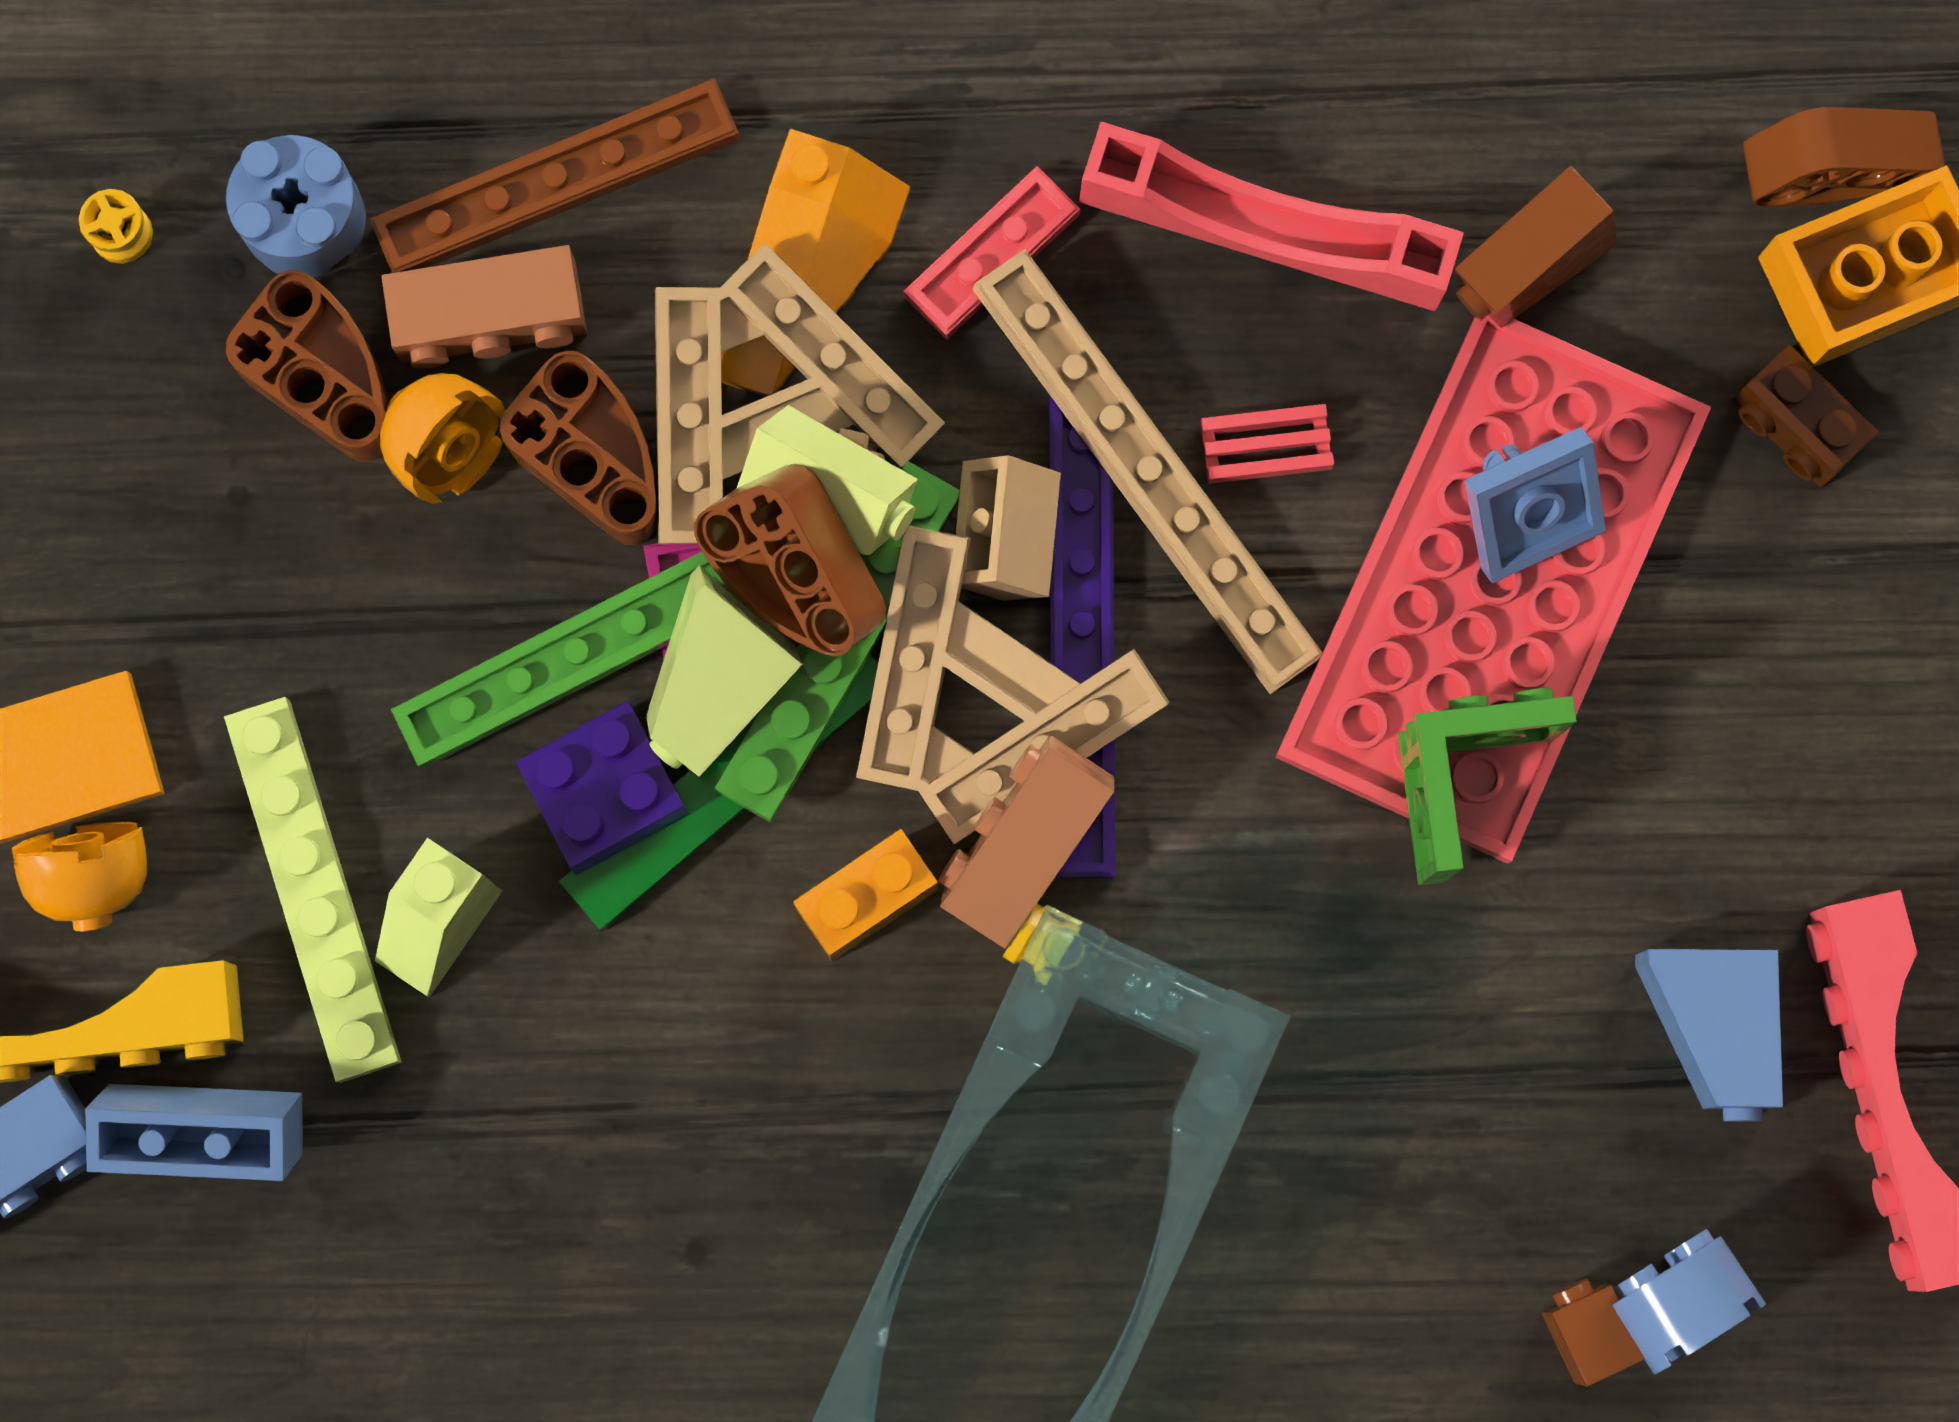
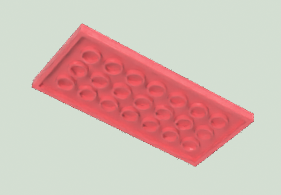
(1432, 623)

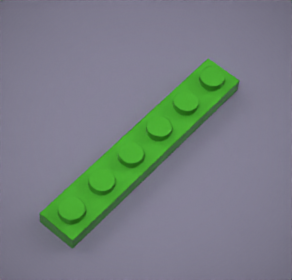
(546, 666)
(806, 704)

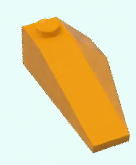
(830, 223)

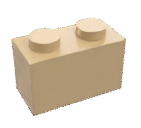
(1011, 522)

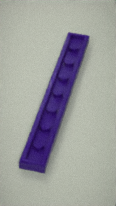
(1083, 607)

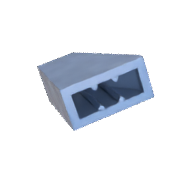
(1722, 1024)

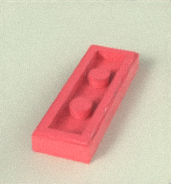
(1021, 220)

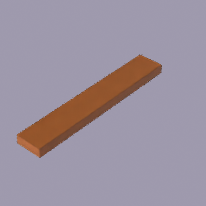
(555, 178)

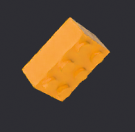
(1869, 267)

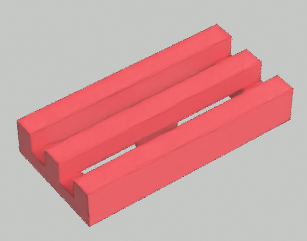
(1268, 419)

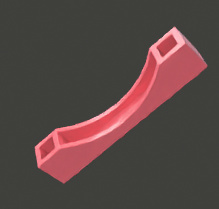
(1358, 248)
(1866, 960)

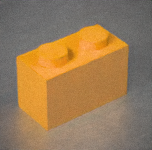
(866, 895)

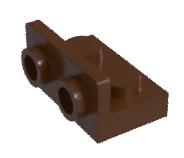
(1803, 417)

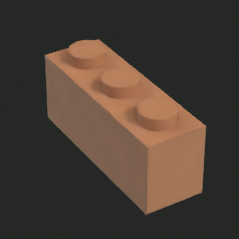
(484, 306)
(1025, 839)

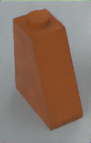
(1537, 250)

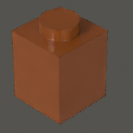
(1590, 1332)

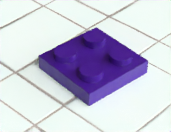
(601, 787)

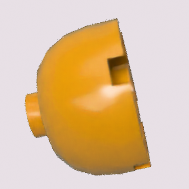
(441, 435)
(82, 873)

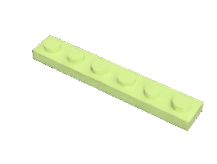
(312, 890)

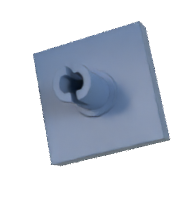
(1535, 503)

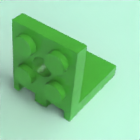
(1463, 727)

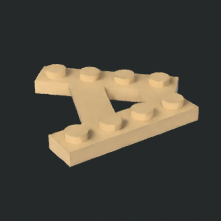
(843, 386)
(934, 632)

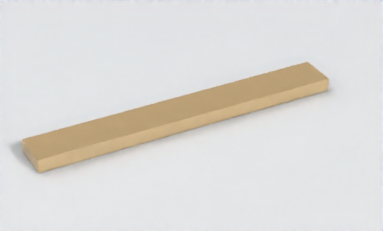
(1147, 471)

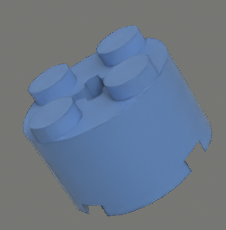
(275, 178)
(1687, 1303)

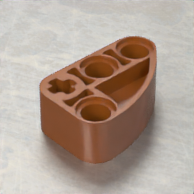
(1840, 155)
(312, 347)
(589, 428)
(792, 560)

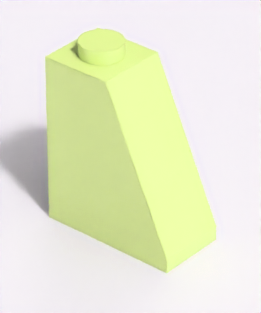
(864, 488)
(714, 674)
(432, 916)

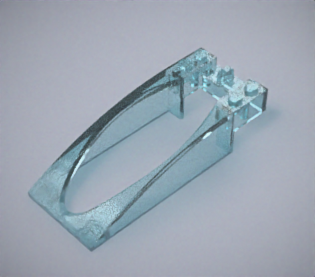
(1061, 965)

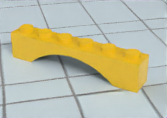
(170, 1011)

